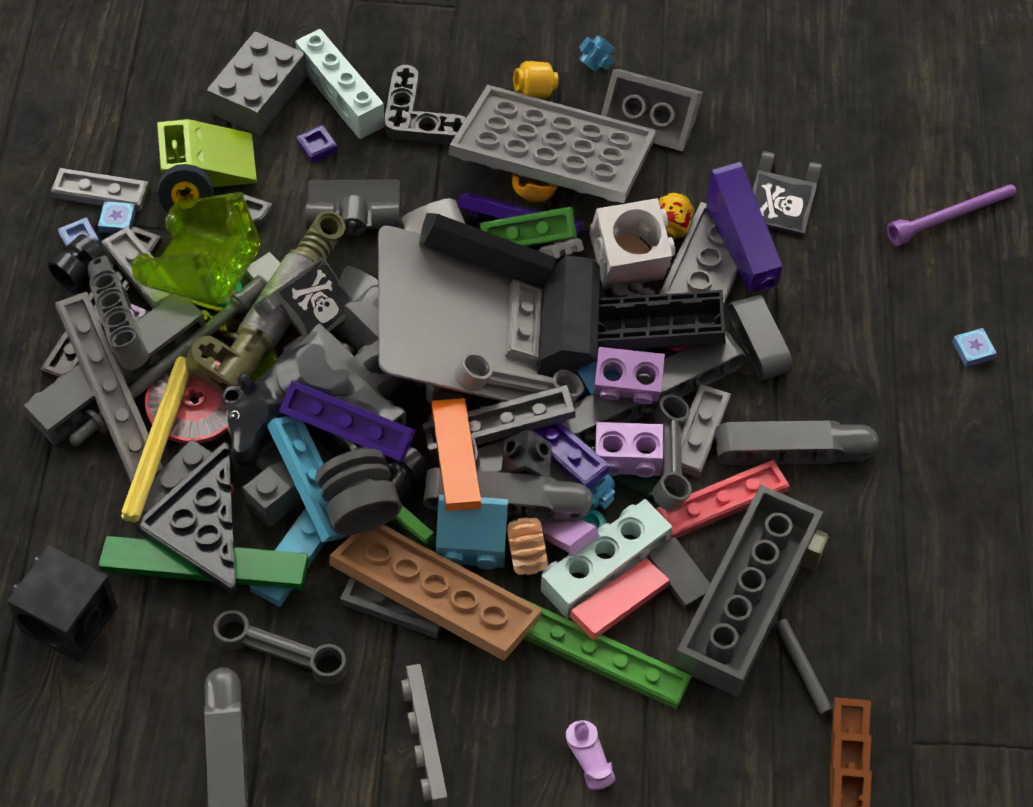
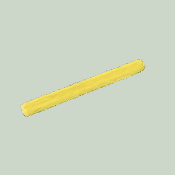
(156, 442)

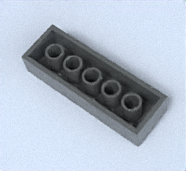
(748, 591)

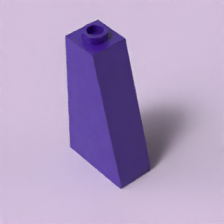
(743, 227)

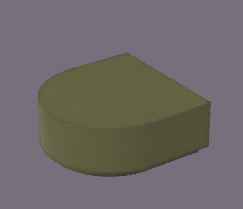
(815, 550)

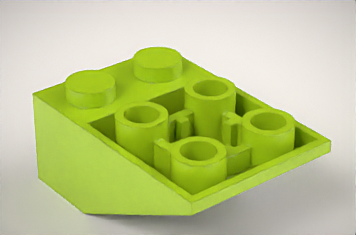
(217, 150)

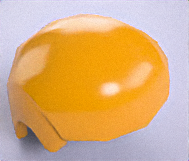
(532, 189)

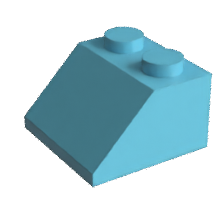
(473, 535)

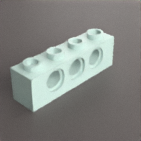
(341, 84)
(640, 521)

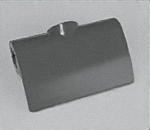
(359, 202)

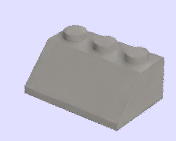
(653, 105)

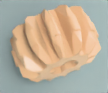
(527, 546)

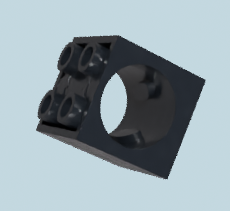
(62, 603)

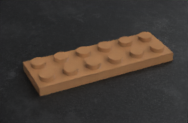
(437, 589)

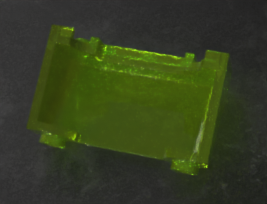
(208, 250)

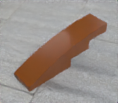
(850, 753)

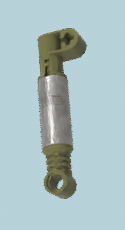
(261, 333)

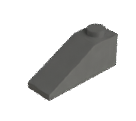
(274, 492)

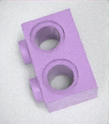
(629, 366)
(628, 441)

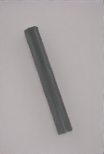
(804, 667)

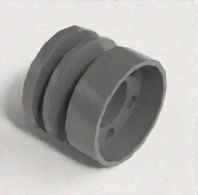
(358, 491)

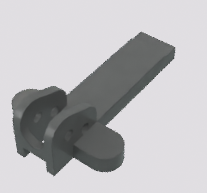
(509, 418)

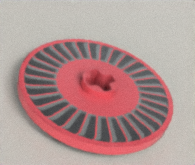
(193, 421)

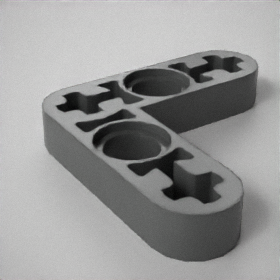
(412, 119)

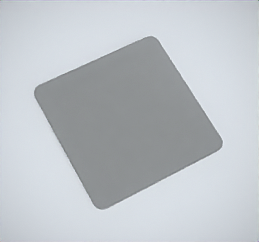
(438, 311)

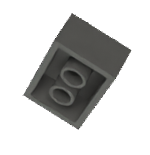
(257, 83)

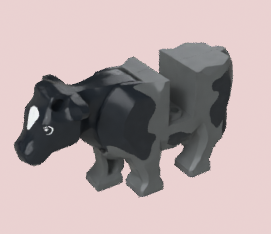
(325, 366)

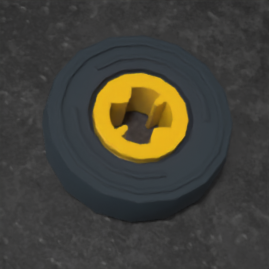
(180, 177)

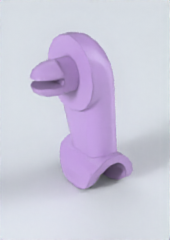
(586, 746)

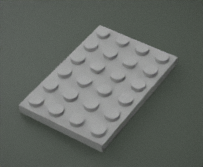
(553, 143)

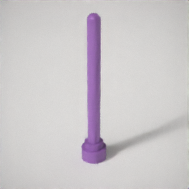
(902, 231)

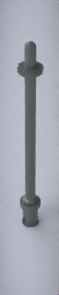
(239, 303)

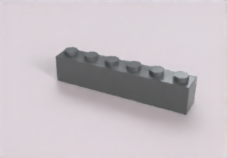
(64, 403)

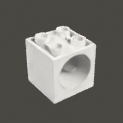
(634, 218)

